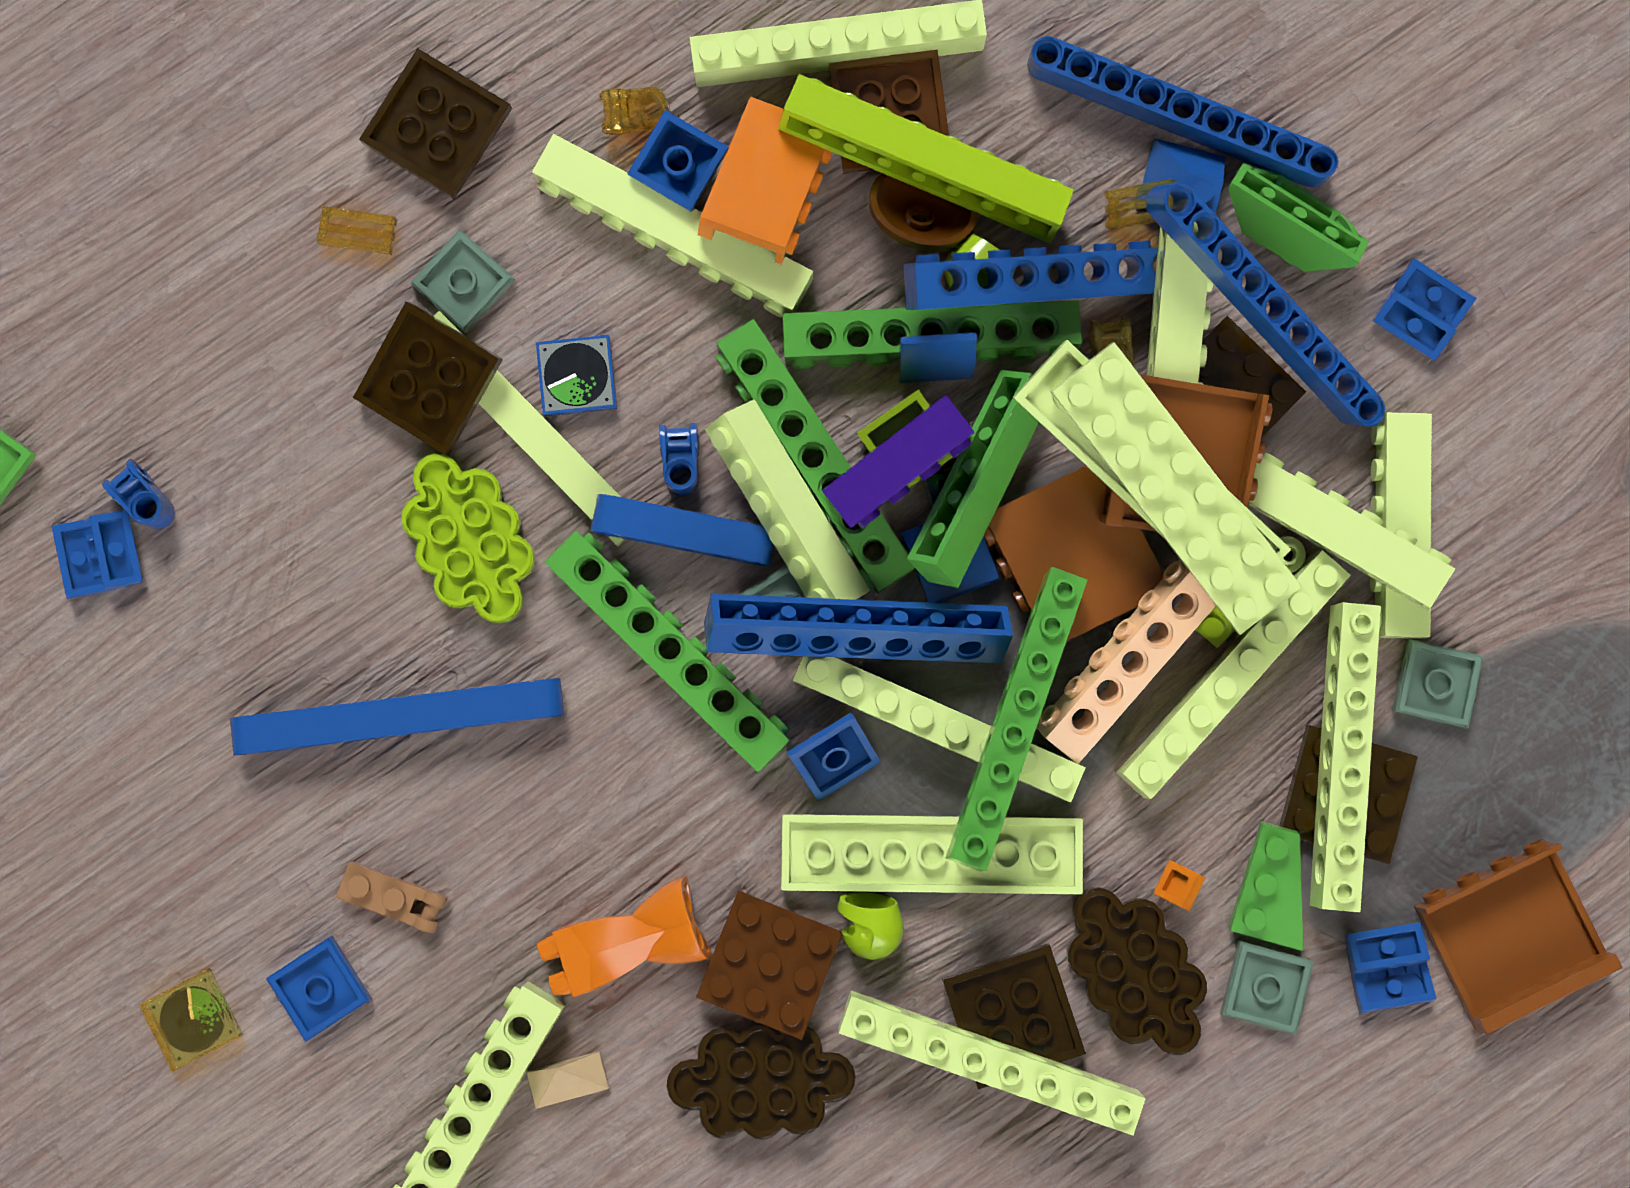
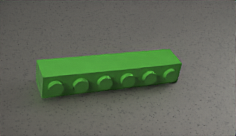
(975, 485)

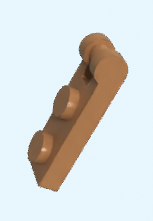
(390, 896)

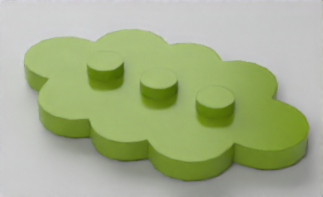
(468, 538)

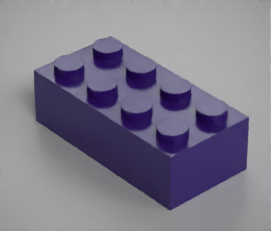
(898, 461)

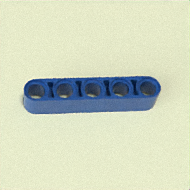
(681, 530)

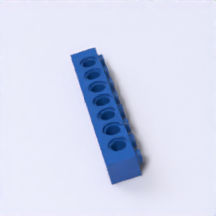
(925, 290)
(856, 628)

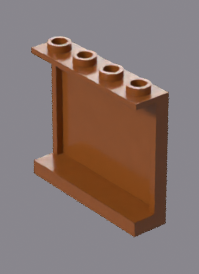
(1222, 427)
(1064, 531)
(1514, 936)

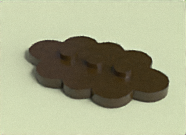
(1136, 971)
(760, 1082)

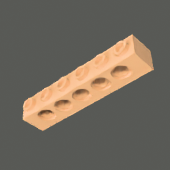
(1127, 679)

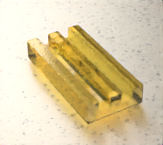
(1115, 207)
(381, 248)

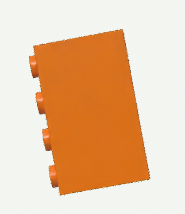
(764, 183)

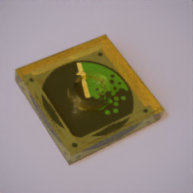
(190, 1019)

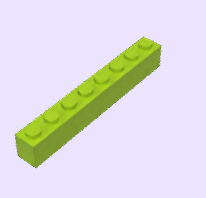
(925, 158)

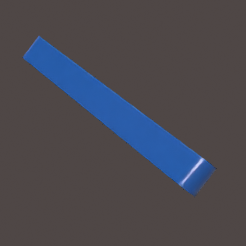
(1200, 110)
(1252, 302)
(396, 716)

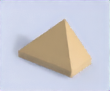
(567, 1079)

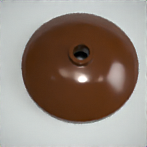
(918, 216)

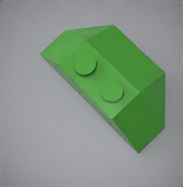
(1293, 222)

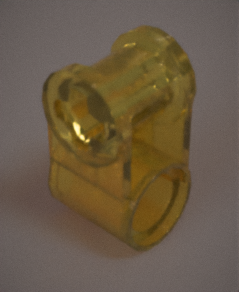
(630, 109)
(1105, 333)

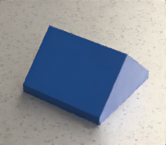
(834, 756)

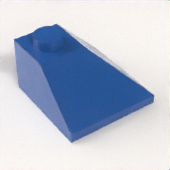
(678, 161)
(1186, 165)

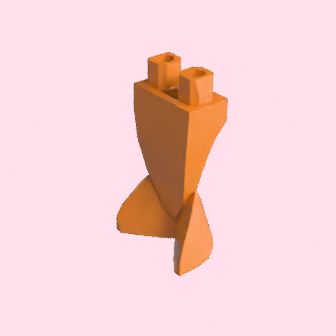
(610, 946)

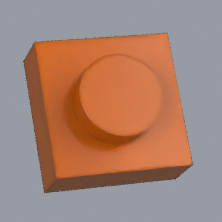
(1179, 885)

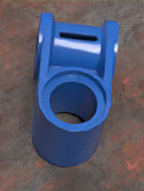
(680, 451)
(135, 492)

